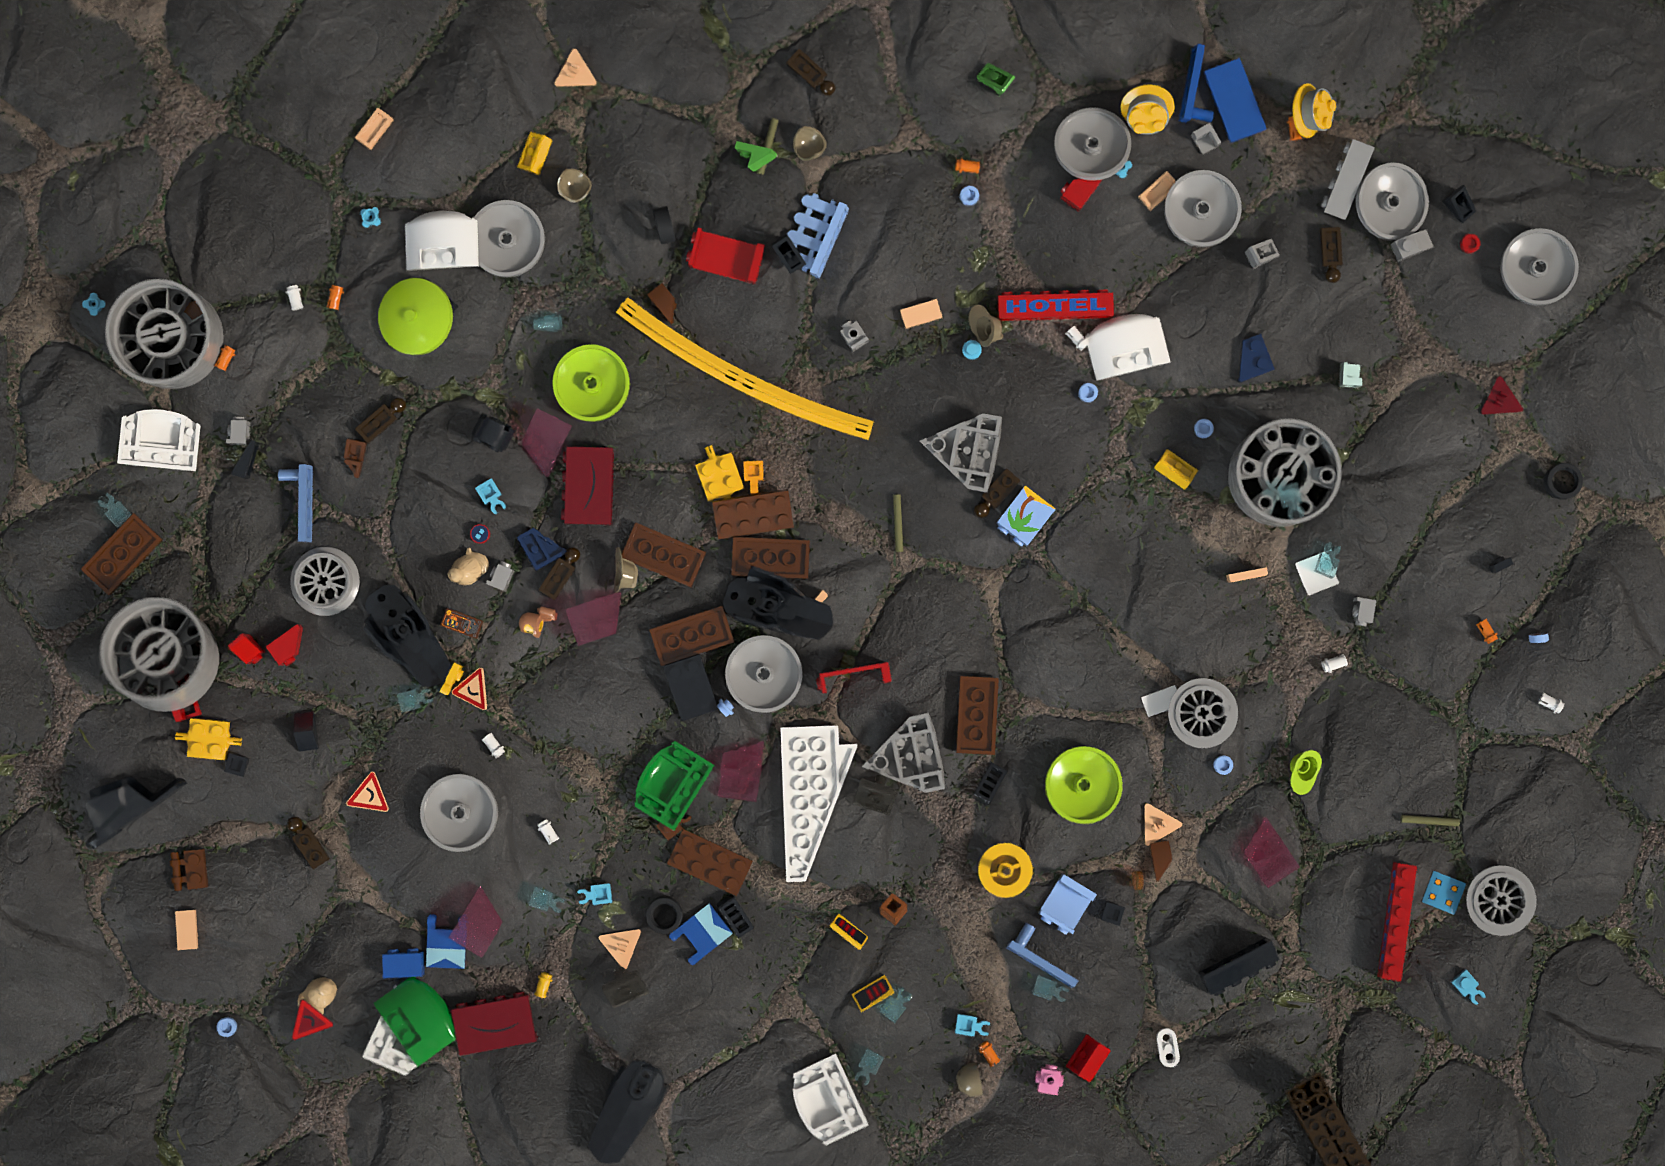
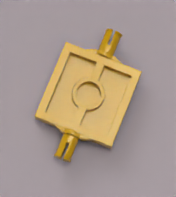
(719, 476)
(208, 738)

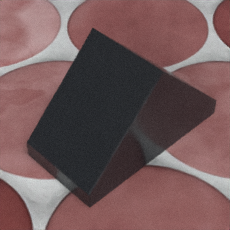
(1460, 204)
(788, 254)
(305, 731)

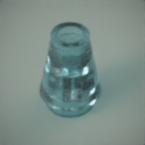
(548, 323)

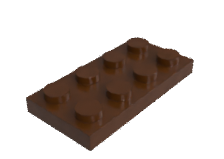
(753, 514)
(121, 554)
(663, 554)
(778, 556)
(691, 635)
(977, 715)
(709, 862)

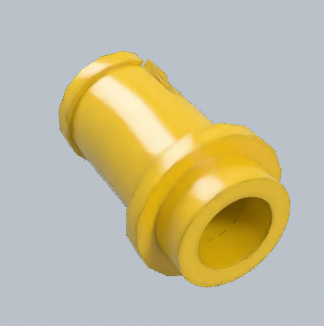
(543, 984)

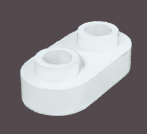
(1168, 1046)

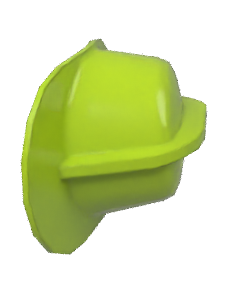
(1304, 771)

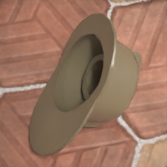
(985, 327)
(625, 574)

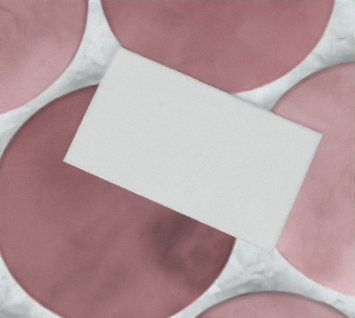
(1158, 701)

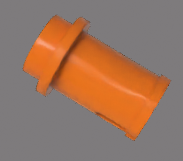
(1294, 135)
(967, 166)
(334, 297)
(225, 357)
(1487, 631)
(988, 1052)

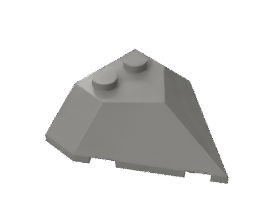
(969, 450)
(911, 756)

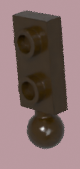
(810, 72)
(1331, 252)
(380, 420)
(997, 493)
(560, 574)
(307, 843)

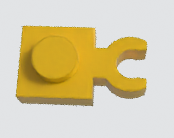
(454, 674)

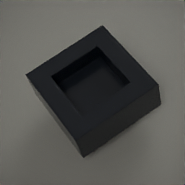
(1500, 564)
(236, 764)
(1112, 913)

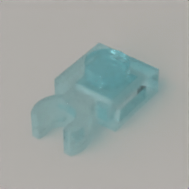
(1291, 497)
(116, 512)
(1327, 563)
(411, 699)
(543, 900)
(1047, 988)
(894, 1007)
(870, 1063)

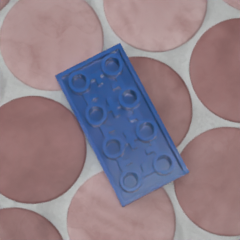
(1234, 100)

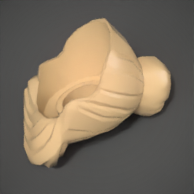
(468, 568)
(319, 993)

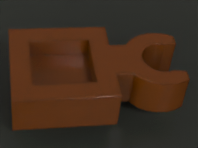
(667, 832)

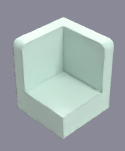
(1350, 375)

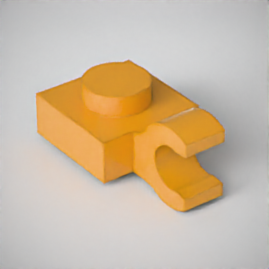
(753, 472)

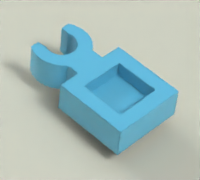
(489, 494)
(599, 894)
(1467, 985)
(968, 1025)

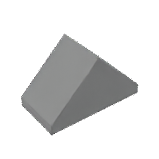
(1261, 253)

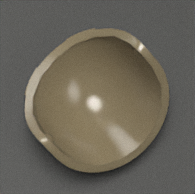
(809, 143)
(573, 185)
(969, 1080)

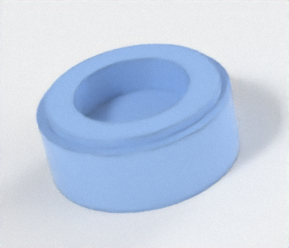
(969, 195)
(1088, 392)
(1203, 428)
(1538, 637)
(1223, 764)
(226, 1026)

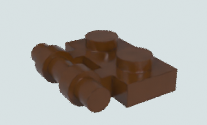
(195, 869)

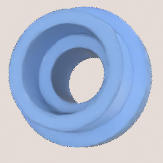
(725, 707)

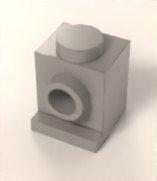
(854, 342)
(239, 431)
(501, 576)
(1363, 611)

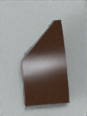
(664, 301)
(354, 455)
(1161, 858)

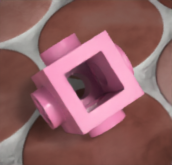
(1051, 1086)

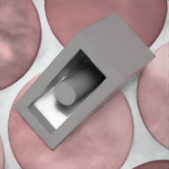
(1411, 245)

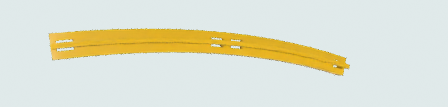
(761, 389)

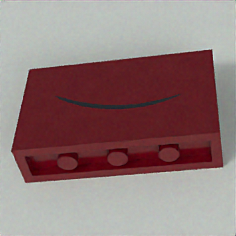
(588, 485)
(494, 1023)

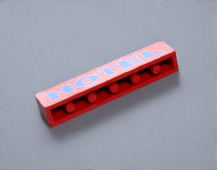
(1055, 306)
(1397, 921)

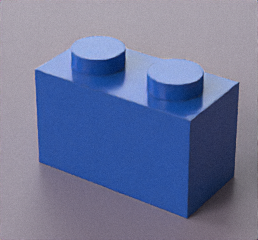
(403, 963)

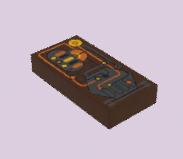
(461, 623)

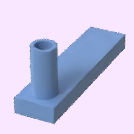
(305, 491)
(1019, 949)

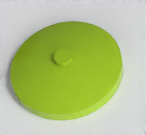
(415, 316)
(591, 383)
(1083, 785)

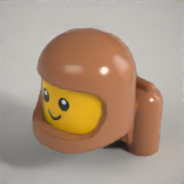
(533, 623)

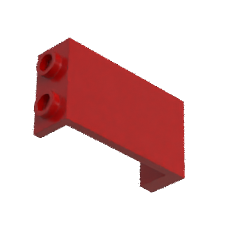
(725, 256)
(884, 670)

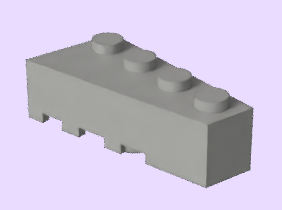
(1347, 178)

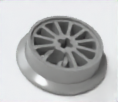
(339, 602)
(1228, 710)
(1525, 910)

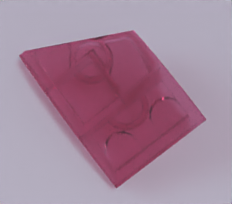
(545, 440)
(595, 618)
(741, 773)
(1270, 855)
(477, 924)

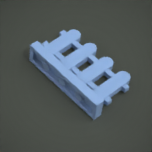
(830, 231)

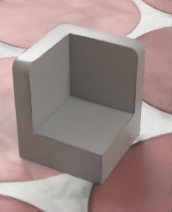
(1206, 138)

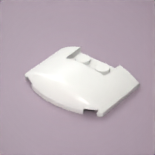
(441, 241)
(1126, 345)
(159, 440)
(387, 1050)
(827, 1101)

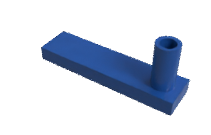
(1187, 108)

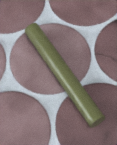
(769, 140)
(898, 523)
(1430, 820)

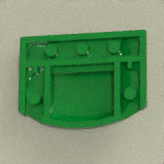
(671, 784)
(417, 1019)

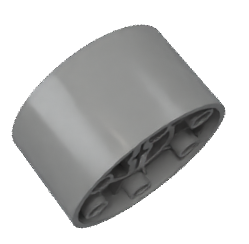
(147, 338)
(1296, 457)
(170, 651)

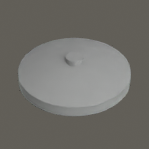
(1092, 144)
(1392, 201)
(1202, 208)
(509, 238)
(1539, 267)
(763, 674)
(459, 812)

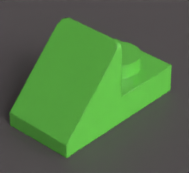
(995, 78)
(758, 155)

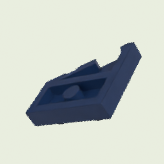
(1254, 359)
(539, 548)

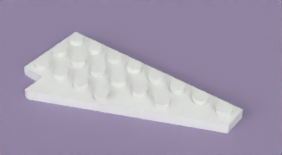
(812, 780)

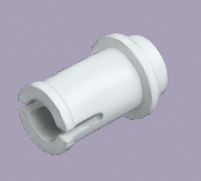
(294, 297)
(1077, 338)
(1334, 663)
(1551, 703)
(493, 745)
(547, 831)

